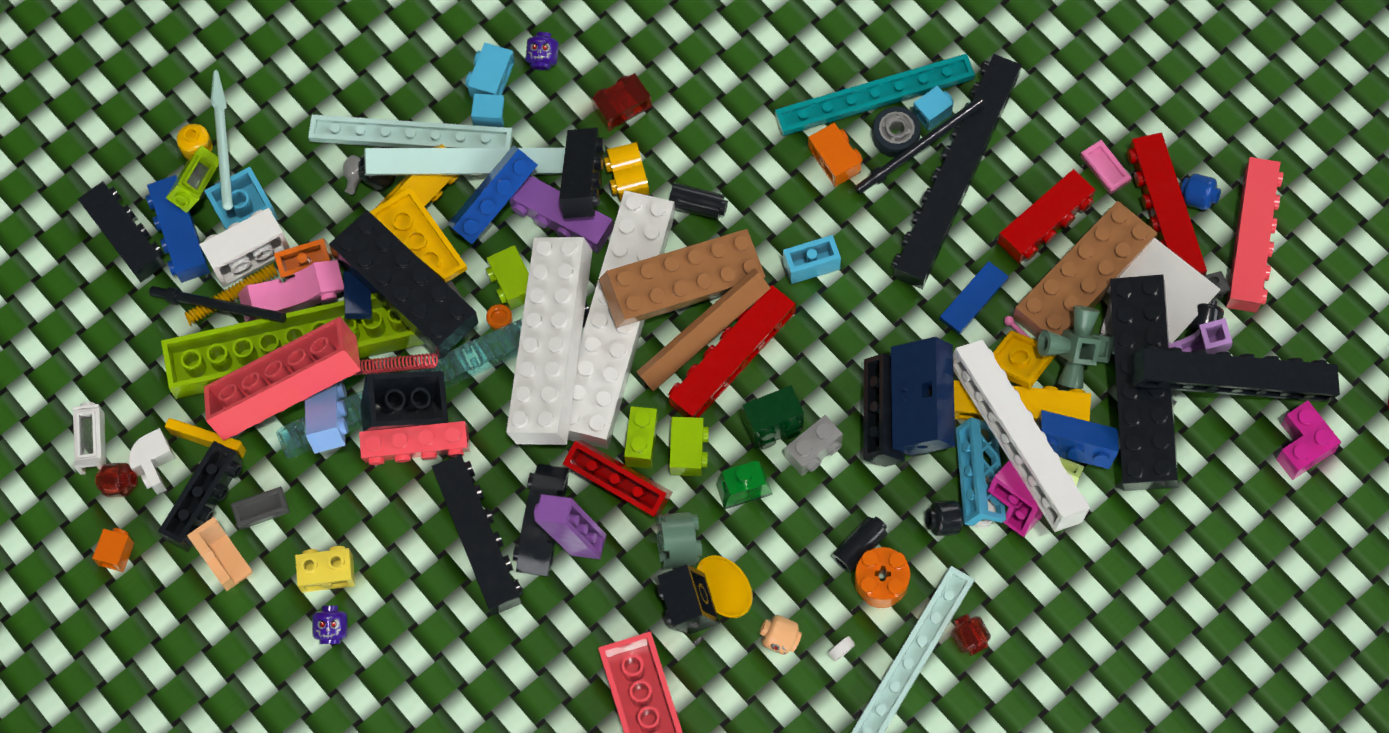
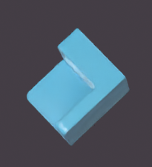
(488, 110)

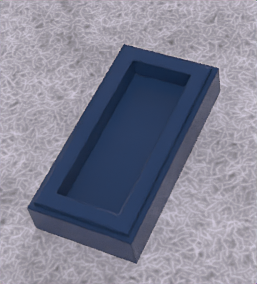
(356, 298)

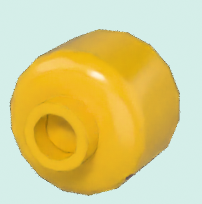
(191, 138)

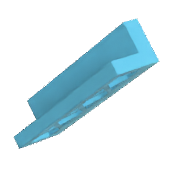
(974, 469)

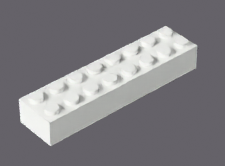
(549, 341)

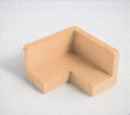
(220, 553)

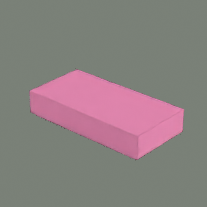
(1105, 167)

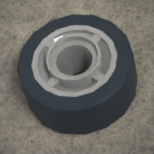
(899, 119)

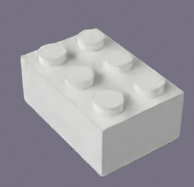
(244, 247)

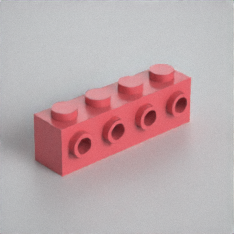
(413, 442)

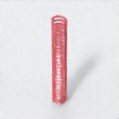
(399, 368)

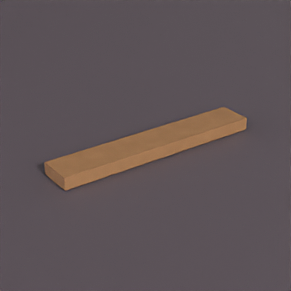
(703, 329)

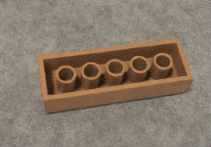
(1085, 272)
(678, 278)

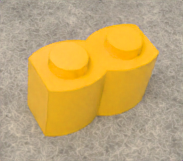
(626, 170)

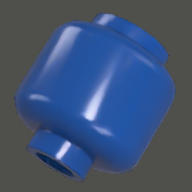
(1200, 191)

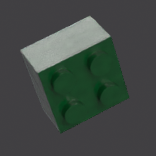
(773, 417)

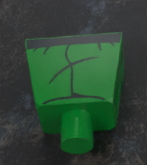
(743, 484)

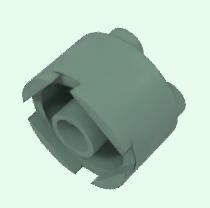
(678, 540)

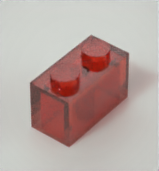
(621, 101)

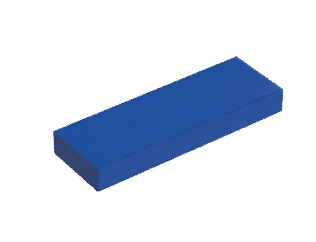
(974, 298)

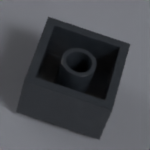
(687, 599)

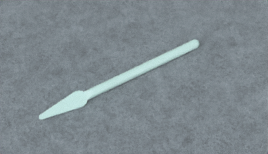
(219, 104)

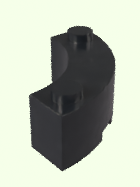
(536, 546)

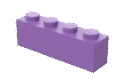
(543, 205)
(570, 526)

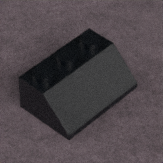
(403, 400)

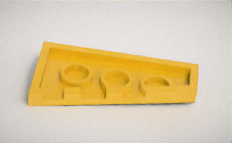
(420, 233)

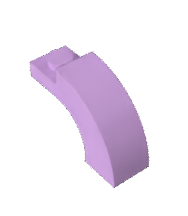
(1210, 336)

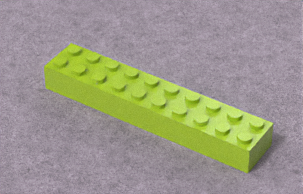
(211, 354)

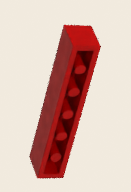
(1164, 198)
(732, 354)

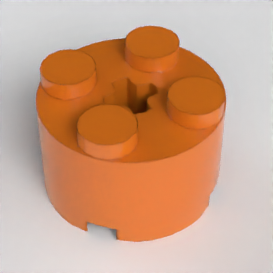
(867, 580)

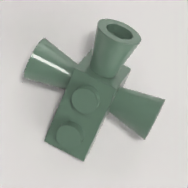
(1077, 346)

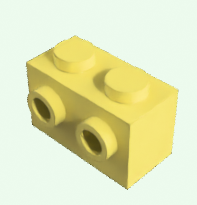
(325, 569)

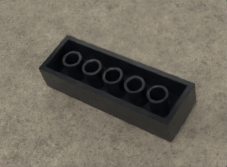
(404, 283)

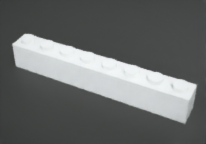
(1019, 436)

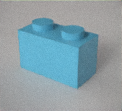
(491, 70)
(811, 259)

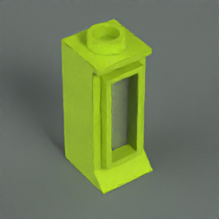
(193, 179)

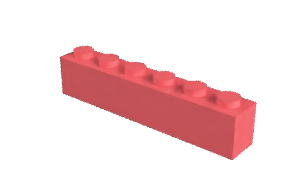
(1253, 235)

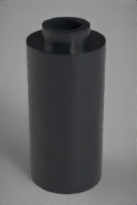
(698, 201)
(862, 539)

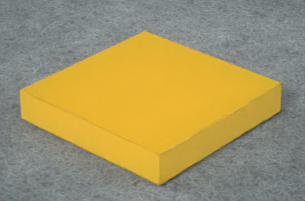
(1021, 359)

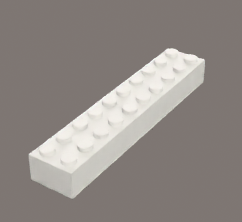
(609, 351)

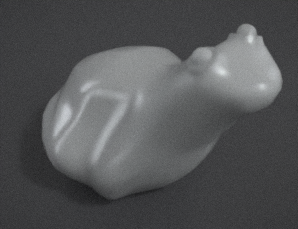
(350, 171)

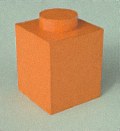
(113, 549)

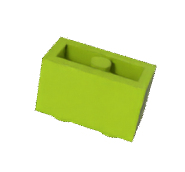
(510, 275)
(641, 437)
(687, 446)

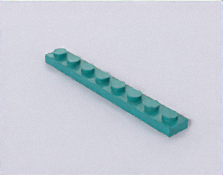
(874, 94)

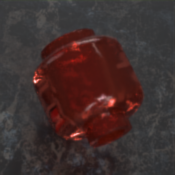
(116, 480)
(970, 634)

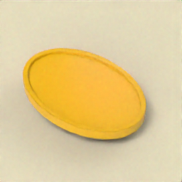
(727, 585)

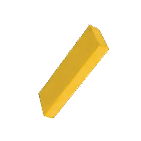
(202, 436)

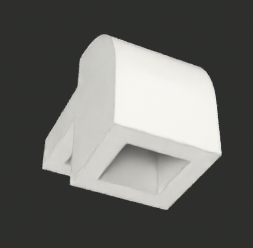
(148, 454)

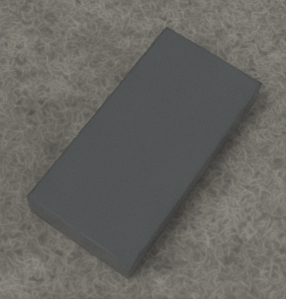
(260, 508)

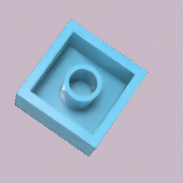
(246, 198)

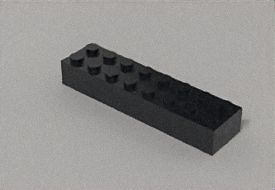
(1143, 413)

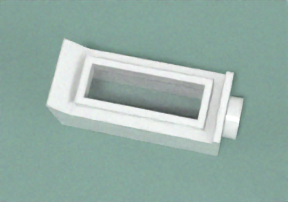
(89, 436)

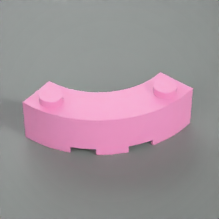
(308, 288)

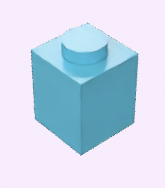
(933, 107)

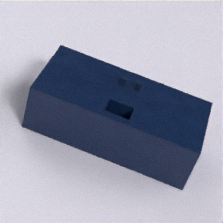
(922, 396)

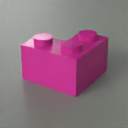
(1311, 439)
(1011, 490)

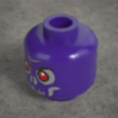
(542, 51)
(329, 625)

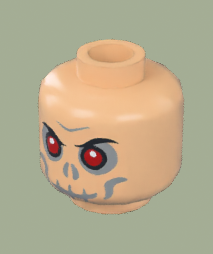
(780, 634)

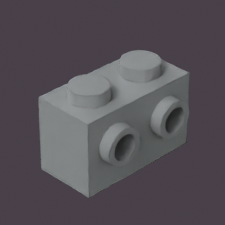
(814, 445)

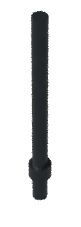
(879, 174)
(175, 296)

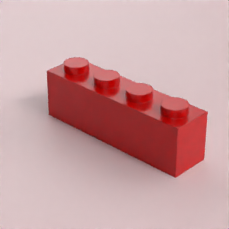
(1046, 216)
(617, 478)

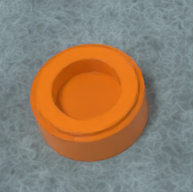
(499, 316)

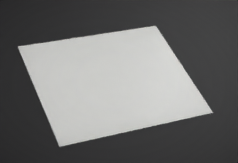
(1183, 284)

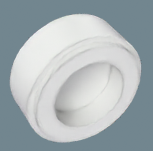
(841, 648)

